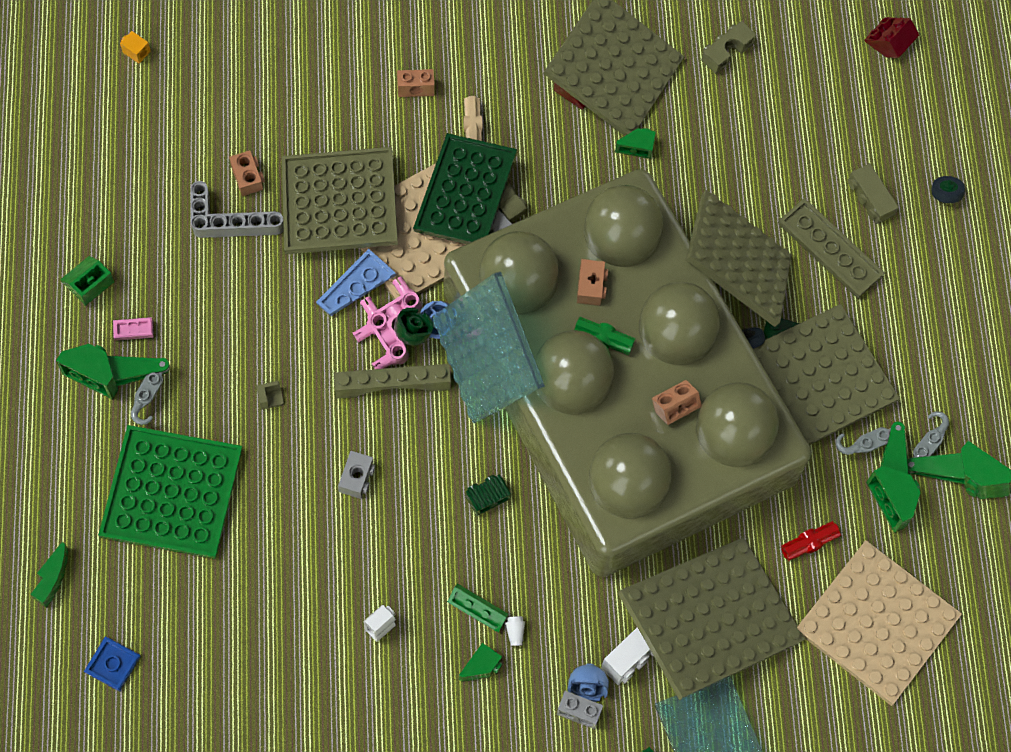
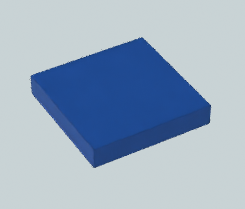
(112, 664)

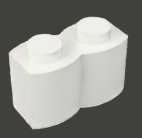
(380, 622)

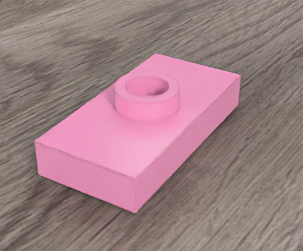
(133, 328)

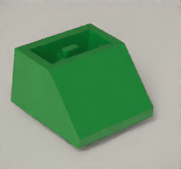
(88, 280)

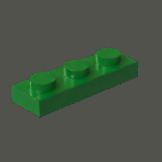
(477, 608)

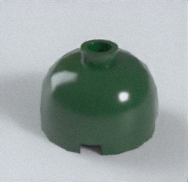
(413, 327)

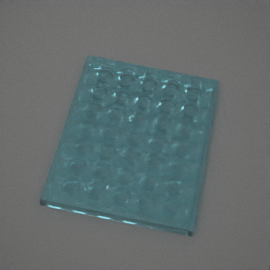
(487, 349)

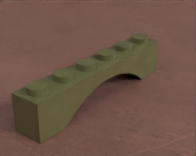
(427, 377)

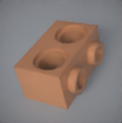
(245, 173)
(676, 402)

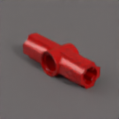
(810, 541)

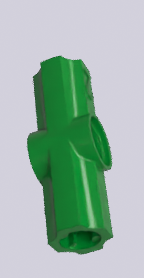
(607, 334)

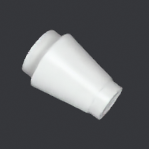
(515, 630)

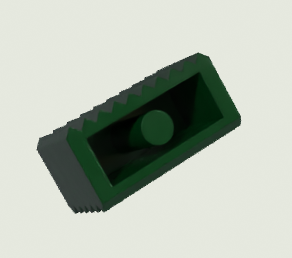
(487, 494)

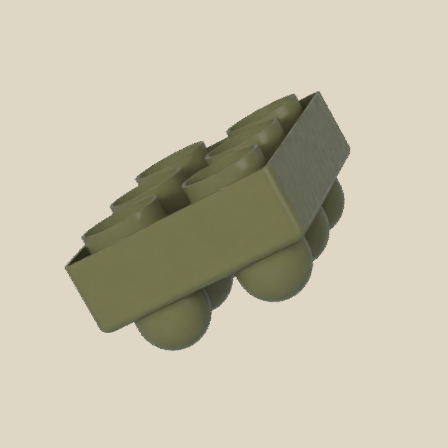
(593, 429)

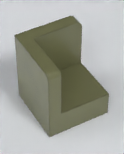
(270, 395)

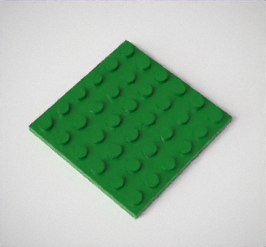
(171, 492)

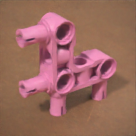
(386, 331)

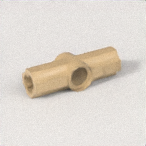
(472, 118)

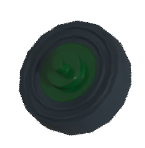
(948, 189)

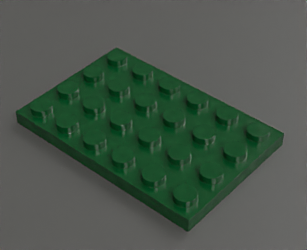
(465, 189)

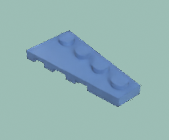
(356, 282)

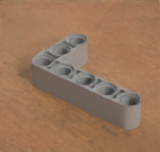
(229, 219)

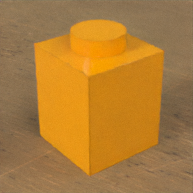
(135, 47)

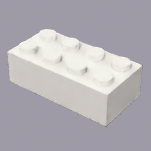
(626, 657)

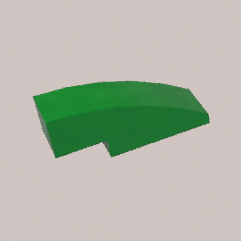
(51, 576)

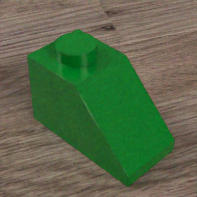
(637, 143)
(482, 664)

